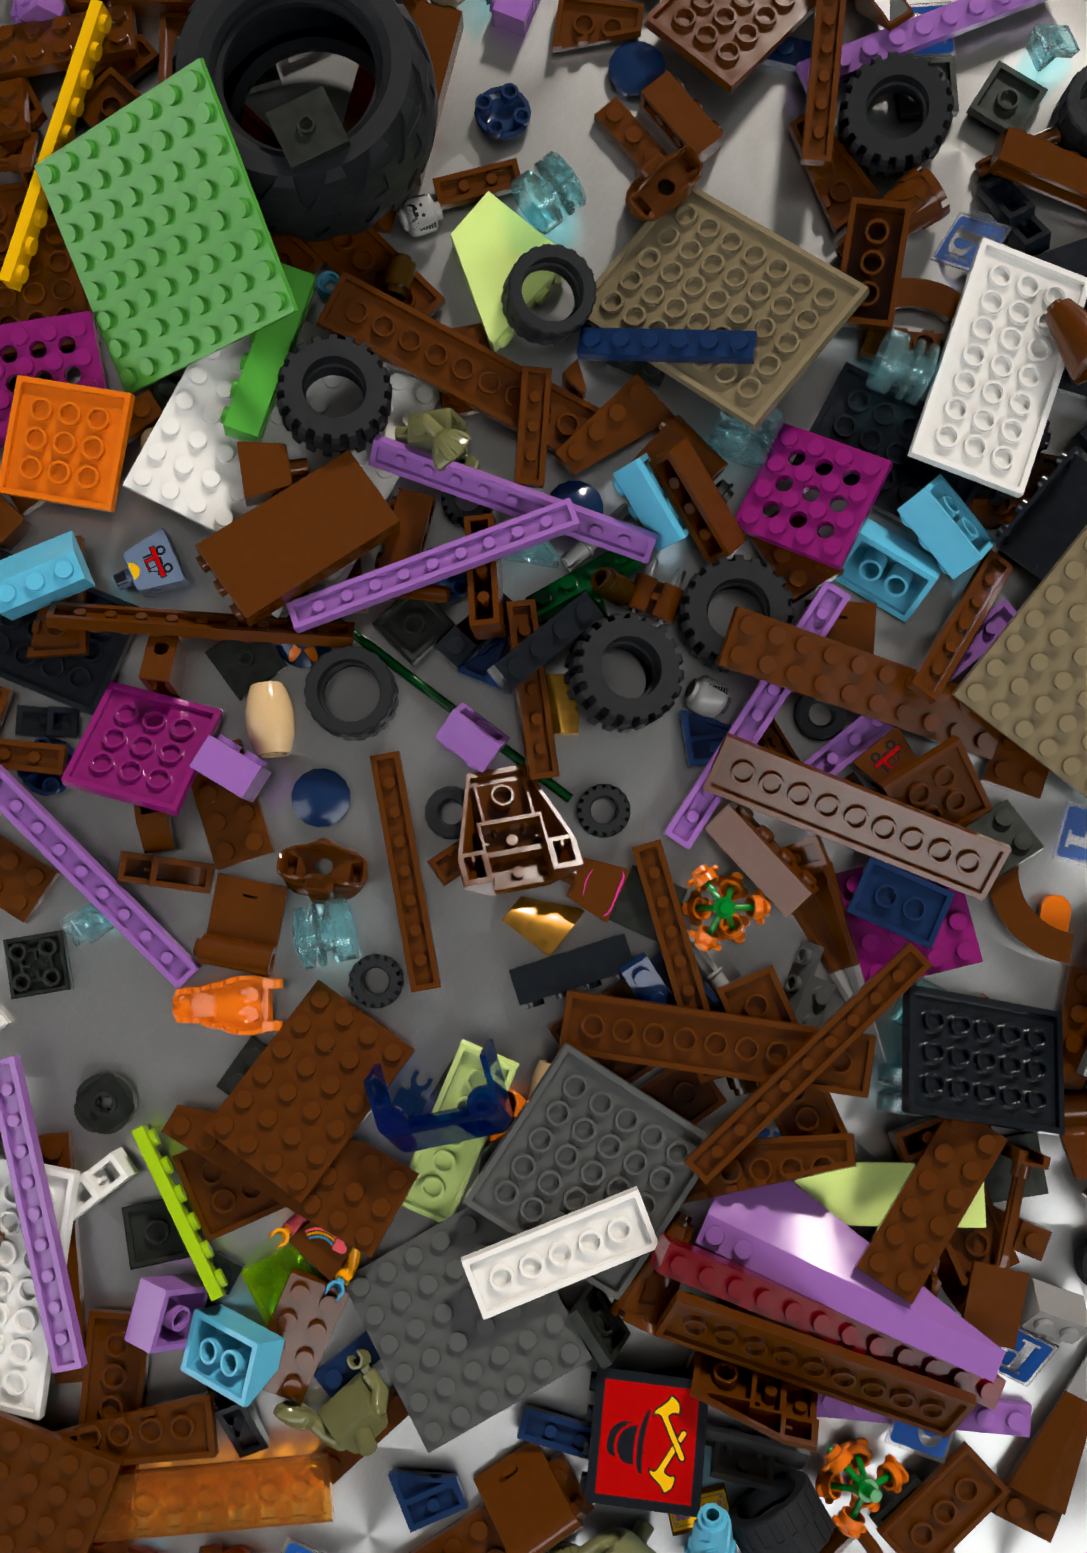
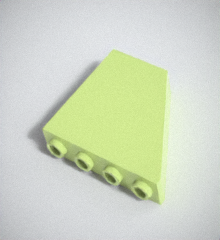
(486, 250)

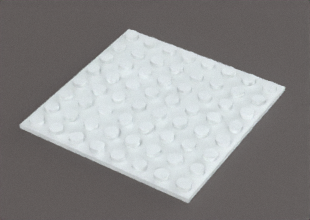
(197, 467)

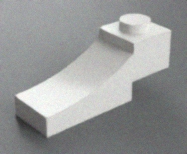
(103, 1179)

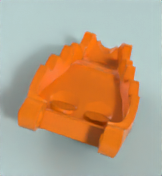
(234, 1005)

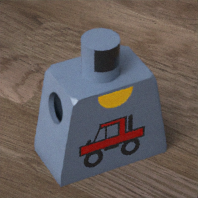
(153, 566)

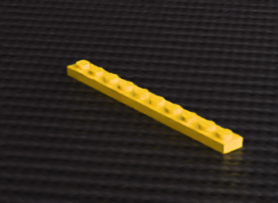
(59, 133)

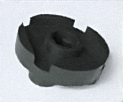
(123, 1103)

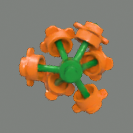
(731, 924)
(864, 1490)

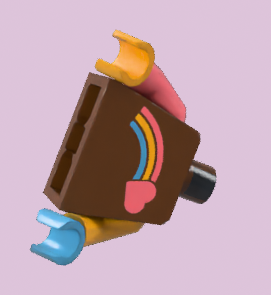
(321, 1249)

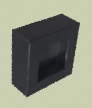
(230, 1268)

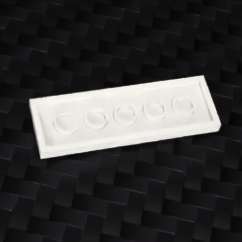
(559, 1252)

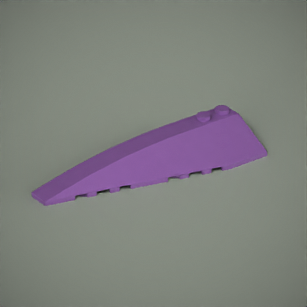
(813, 1252)

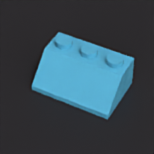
(649, 502)
(946, 527)
(889, 571)
(42, 576)
(231, 1353)

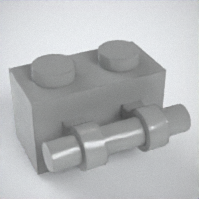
(1054, 1312)

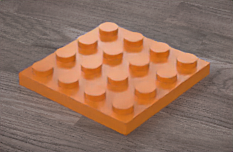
(66, 443)

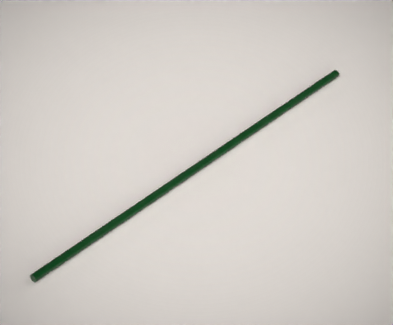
(444, 702)

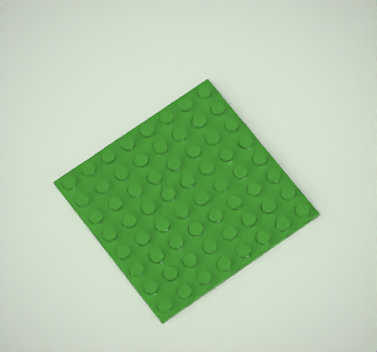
(166, 230)

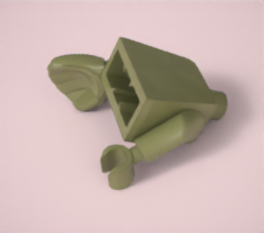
(441, 434)
(351, 1416)
(613, 1541)

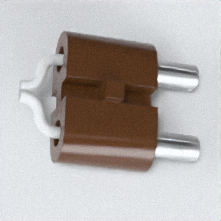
(656, 598)

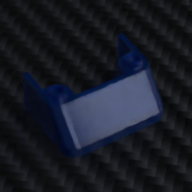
(486, 1111)

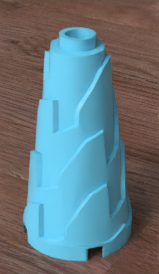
(711, 1532)

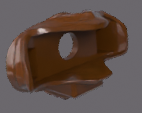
(680, 168)
(299, 871)

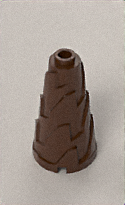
(924, 193)
(650, 1291)

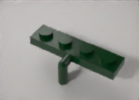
(565, 589)

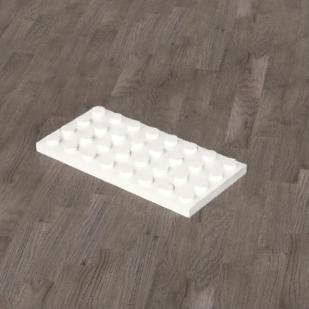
(996, 370)
(23, 1346)

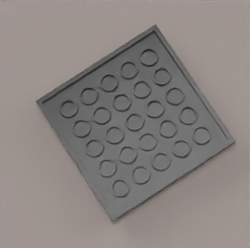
(580, 1143)
(438, 1347)

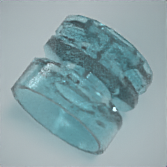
(548, 192)
(907, 368)
(741, 443)
(318, 934)

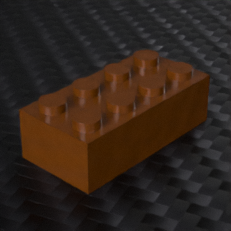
(875, 258)

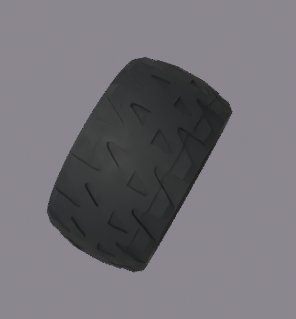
(387, 143)

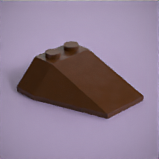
(512, 834)
(758, 1401)

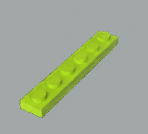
(186, 1222)

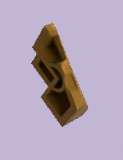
(563, 712)
(542, 922)

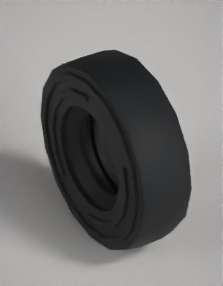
(814, 731)
(433, 808)

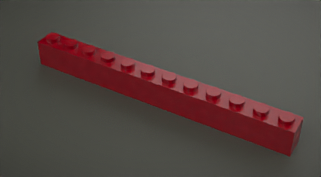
(772, 1300)

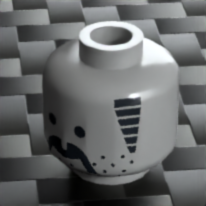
(420, 215)
(707, 696)

